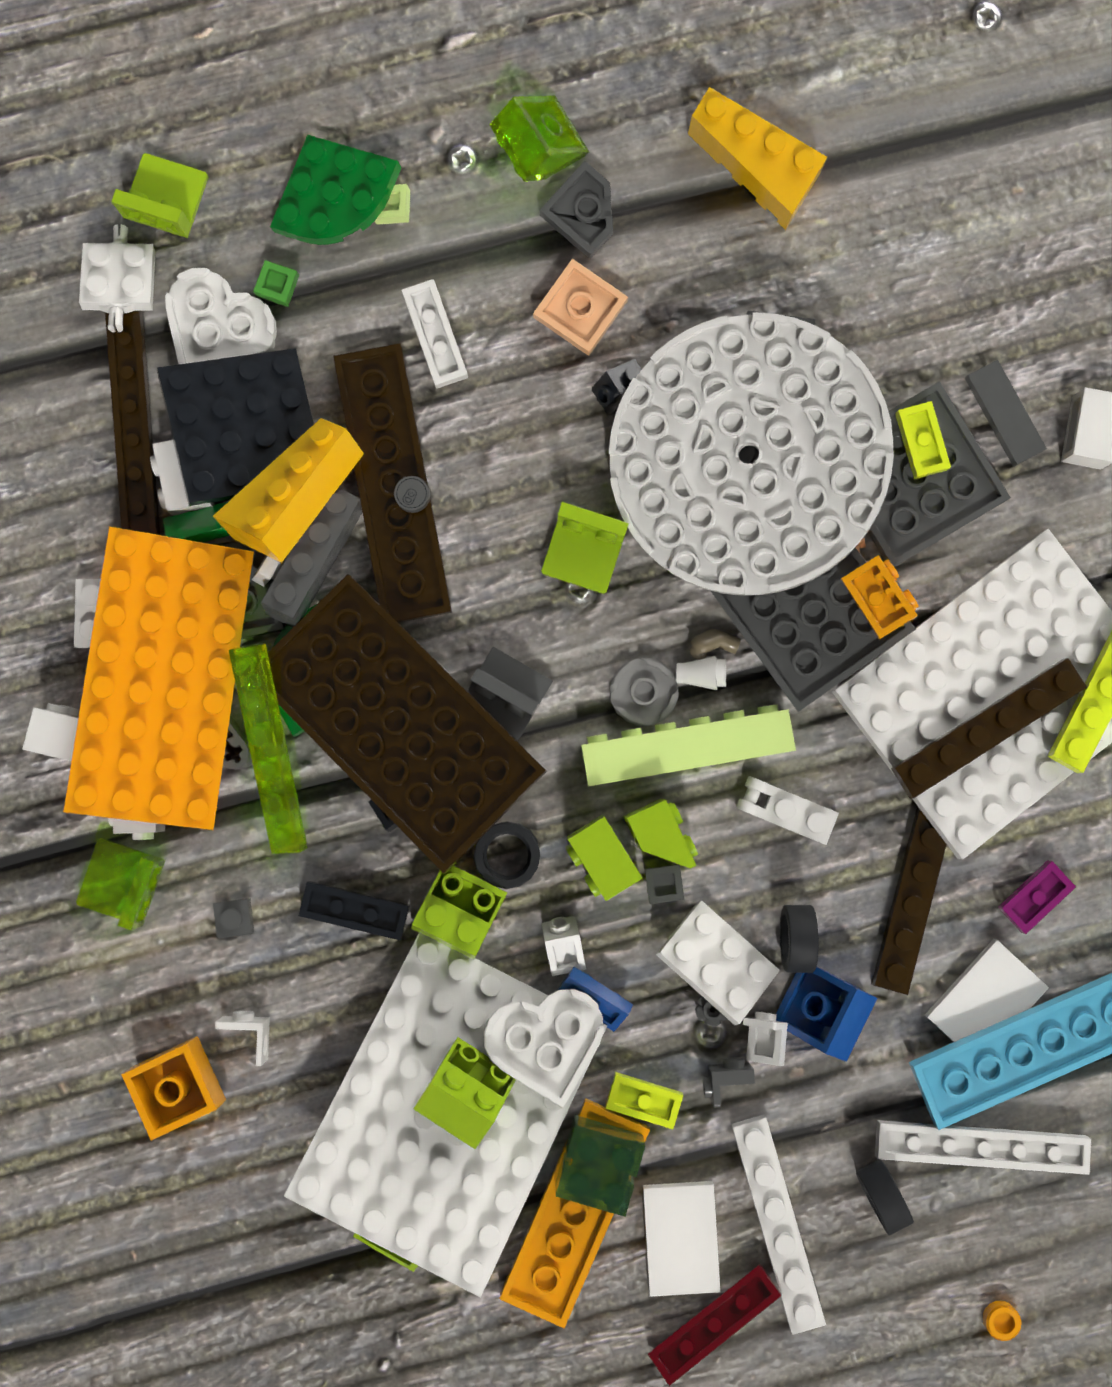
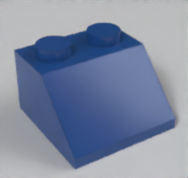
(825, 1012)

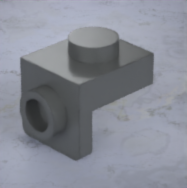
(731, 1072)

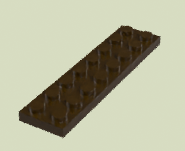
(384, 426)

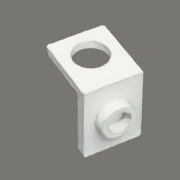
(246, 1021)

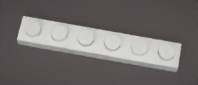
(983, 1147)
(778, 1224)

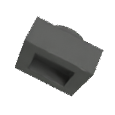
(664, 884)
(233, 918)

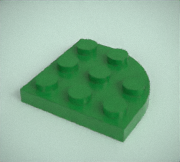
(333, 192)

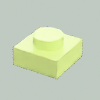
(397, 207)

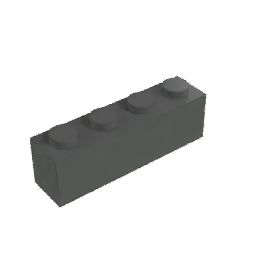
(312, 559)

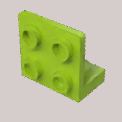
(163, 195)
(584, 548)

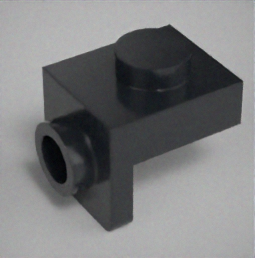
(613, 384)

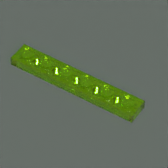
(268, 748)

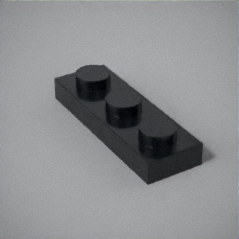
(354, 910)

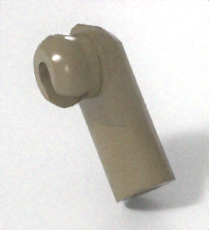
(712, 640)

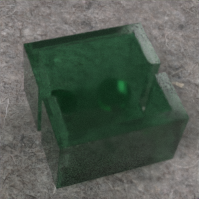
(601, 1165)

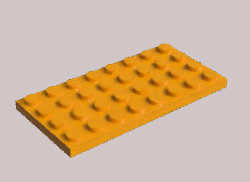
(159, 680)

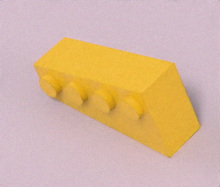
(757, 154)
(291, 491)

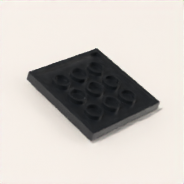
(233, 418)

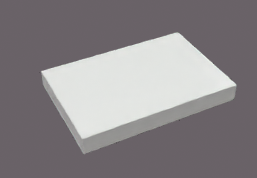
(986, 993)
(681, 1238)

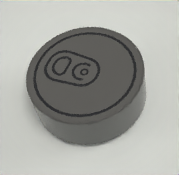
(412, 494)

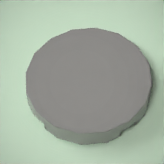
(644, 692)

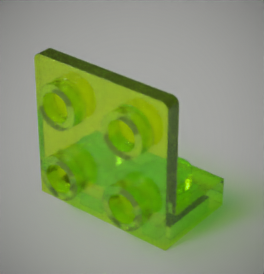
(120, 883)

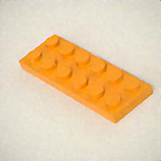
(561, 1241)

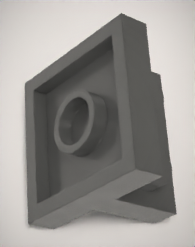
(508, 691)

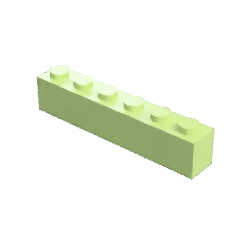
(687, 747)

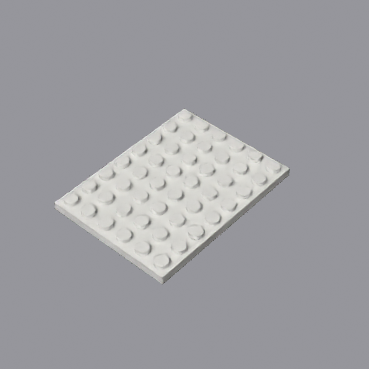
(965, 659)
(398, 1173)

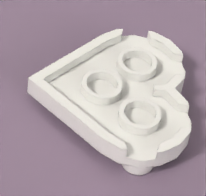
(214, 321)
(546, 1043)

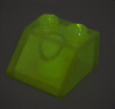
(537, 136)

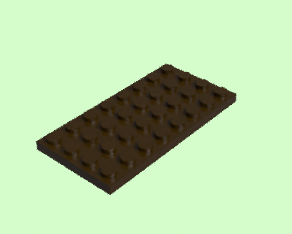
(399, 724)

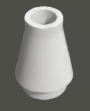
(703, 673)

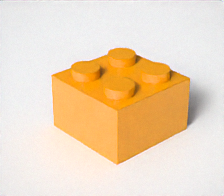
(174, 1088)

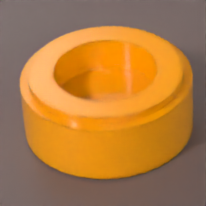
(1001, 1320)

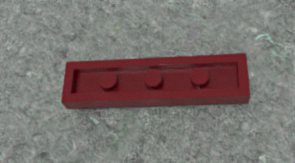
(714, 1324)

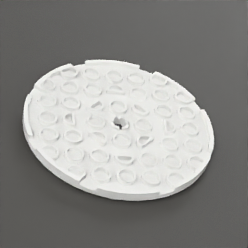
(817, 469)

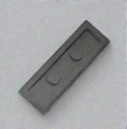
(1005, 413)

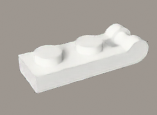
(788, 811)

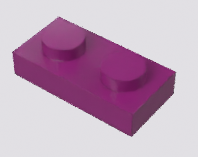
(1036, 897)

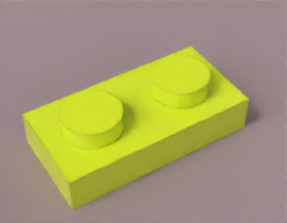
(922, 440)
(644, 1100)

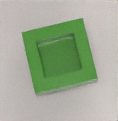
(276, 283)

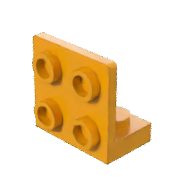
(880, 597)

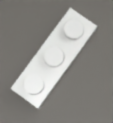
(434, 333)

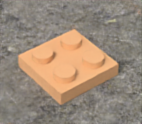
(580, 307)

